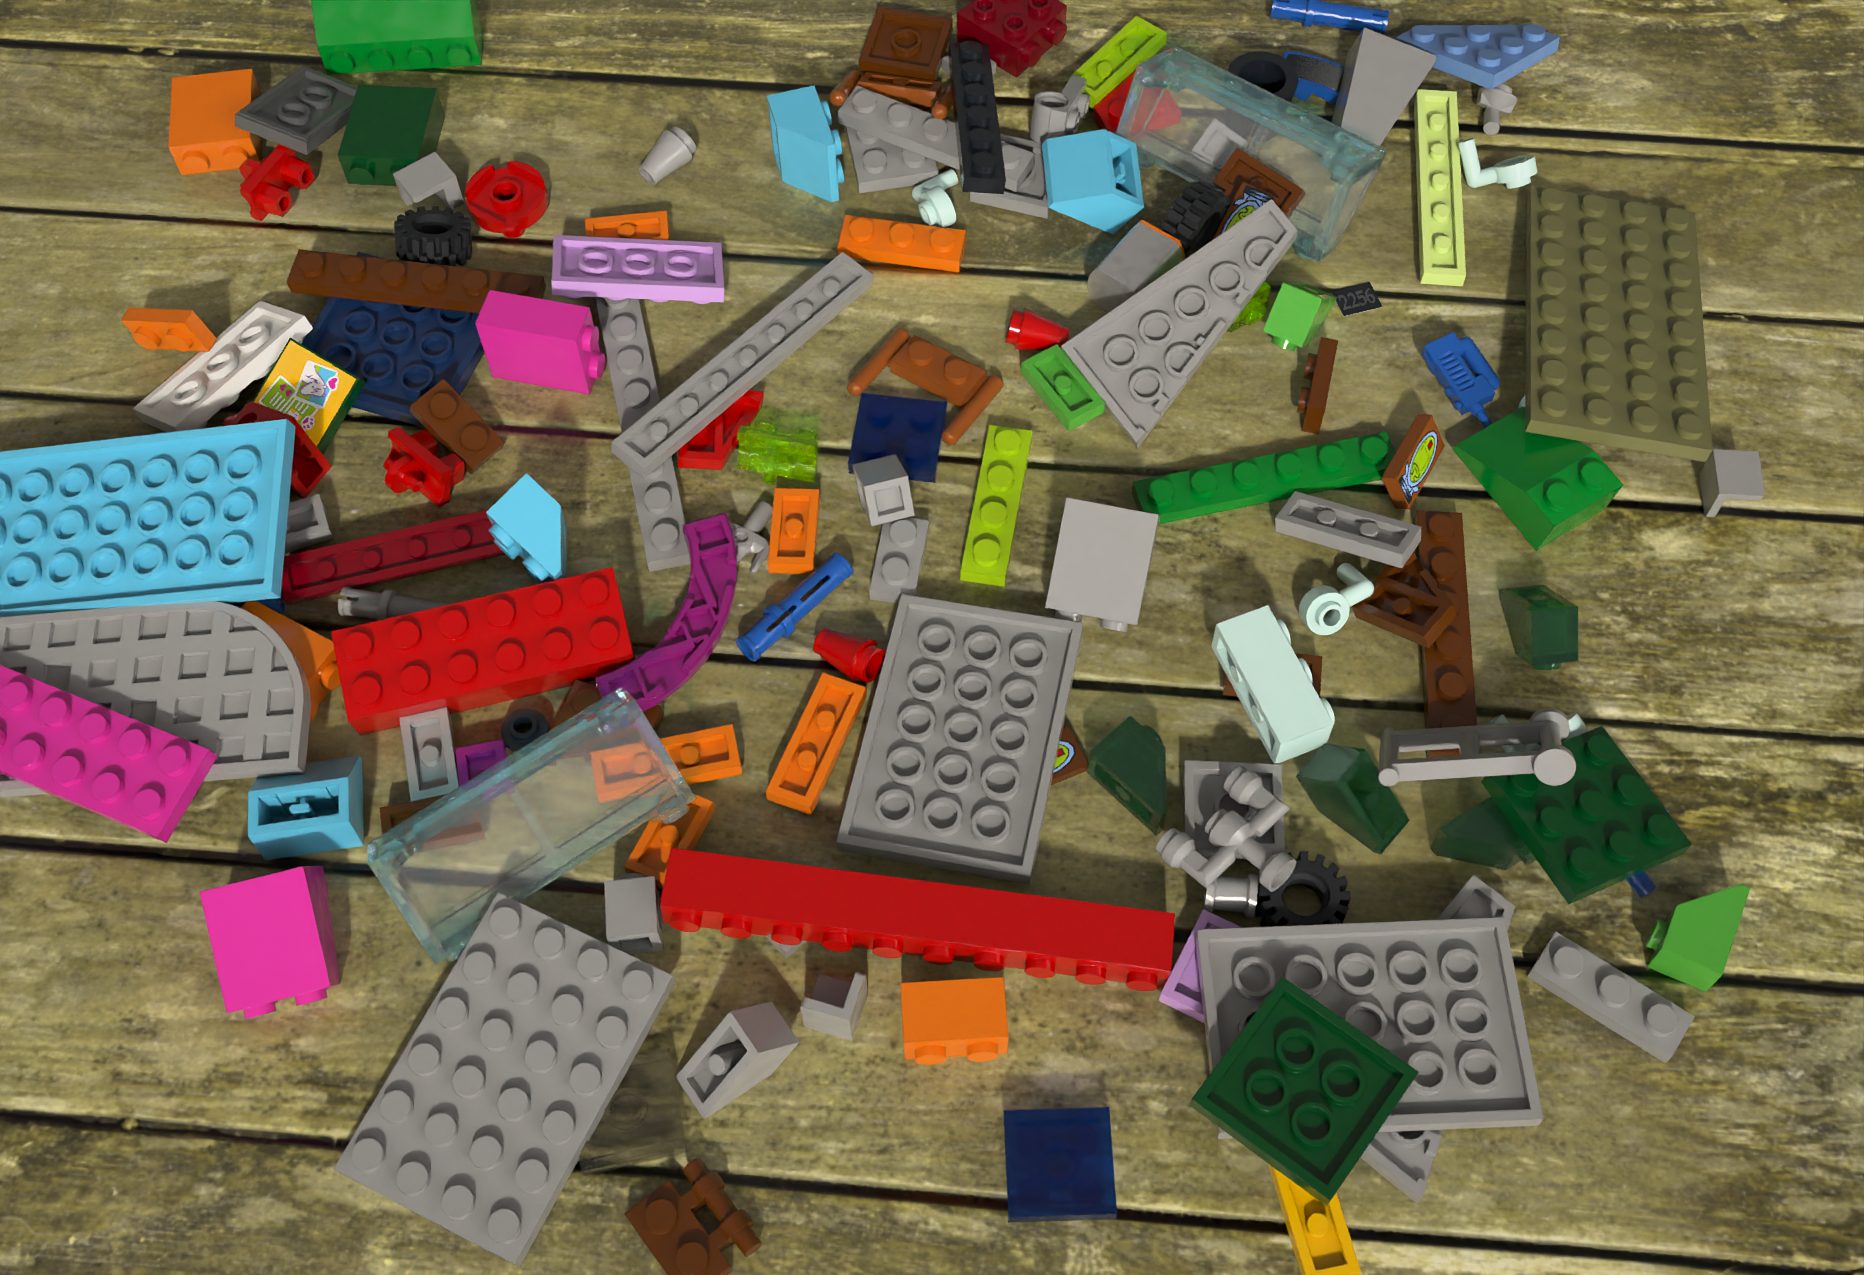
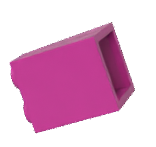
(272, 939)

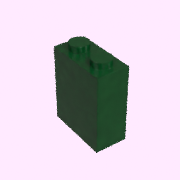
(389, 132)

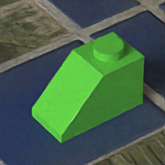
(1298, 314)
(1697, 937)

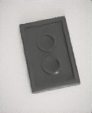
(299, 110)

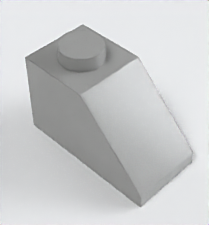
(736, 1057)

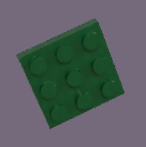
(1595, 825)
(1304, 1090)

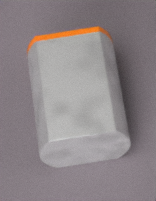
(1133, 265)

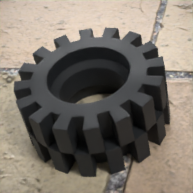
(1196, 216)
(433, 236)
(1316, 877)

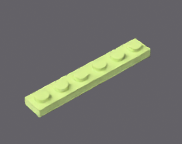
(1439, 188)

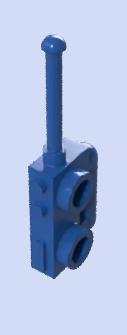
(1465, 391)

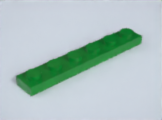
(1264, 478)

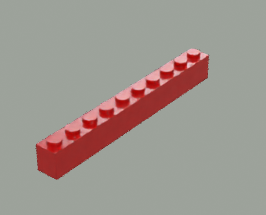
(918, 919)

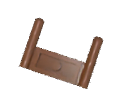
(911, 91)
(935, 372)

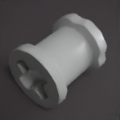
(1232, 894)

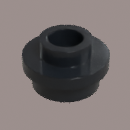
(519, 719)

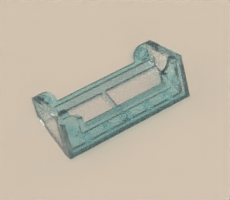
(1196, 115)
(527, 821)

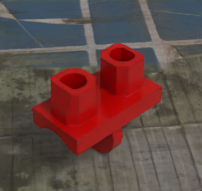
(270, 179)
(415, 466)

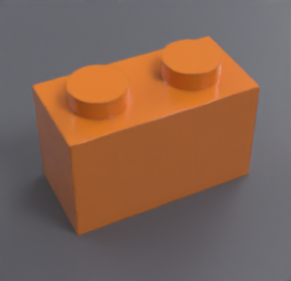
(954, 1020)

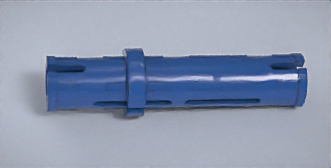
(1330, 14)
(758, 640)

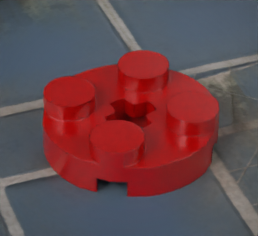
(512, 215)

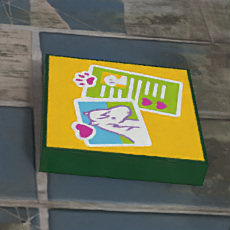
(310, 391)

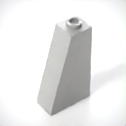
(1378, 84)

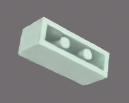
(1273, 684)

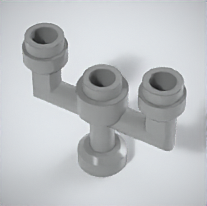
(1234, 836)

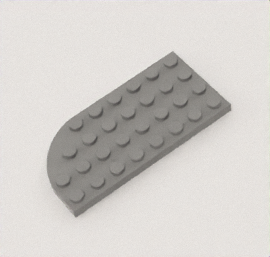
(179, 668)

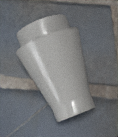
(668, 154)

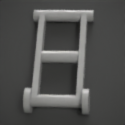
(1546, 727)

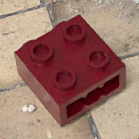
(1013, 29)

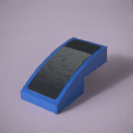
(1316, 76)

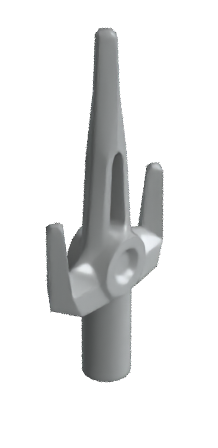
(748, 538)

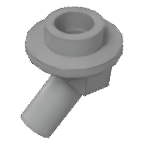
(1495, 102)

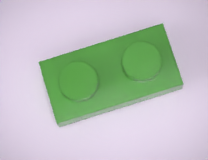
(1062, 387)

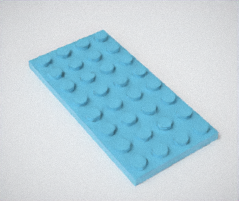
(146, 519)

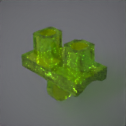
(778, 453)

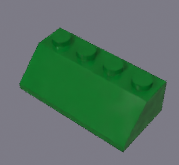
(396, 34)

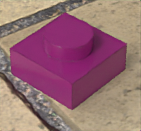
(477, 758)

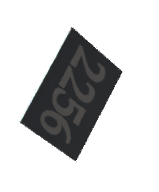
(1356, 299)

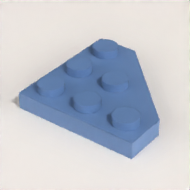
(1483, 52)

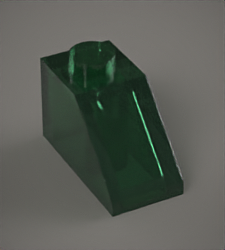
(1541, 625)
(1133, 770)
(1349, 793)
(1482, 838)

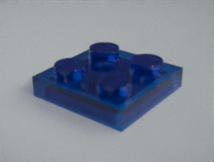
(902, 428)
(1059, 1165)

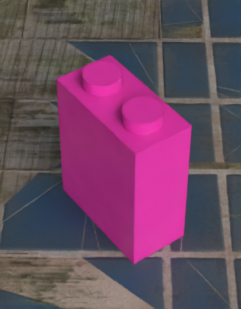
(540, 342)

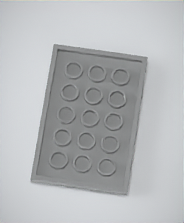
(962, 739)
(1421, 989)
(506, 1078)

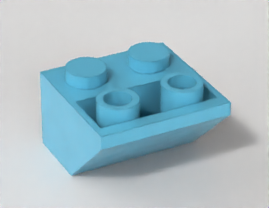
(804, 144)
(1093, 178)
(531, 526)
(308, 810)

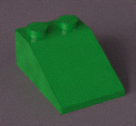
(1537, 478)

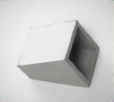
(1102, 563)

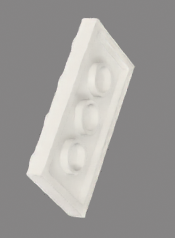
(218, 376)

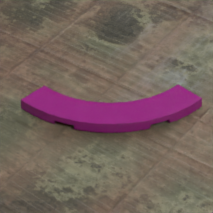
(696, 626)

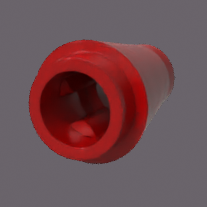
(1035, 332)
(852, 655)

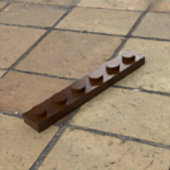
(404, 281)
(1448, 661)

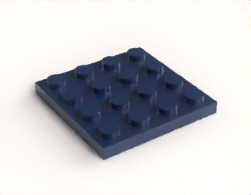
(396, 350)

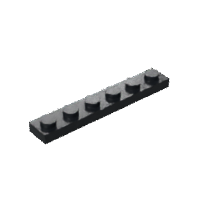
(976, 118)

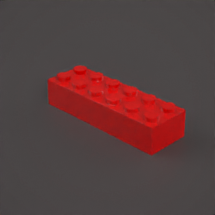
(482, 650)

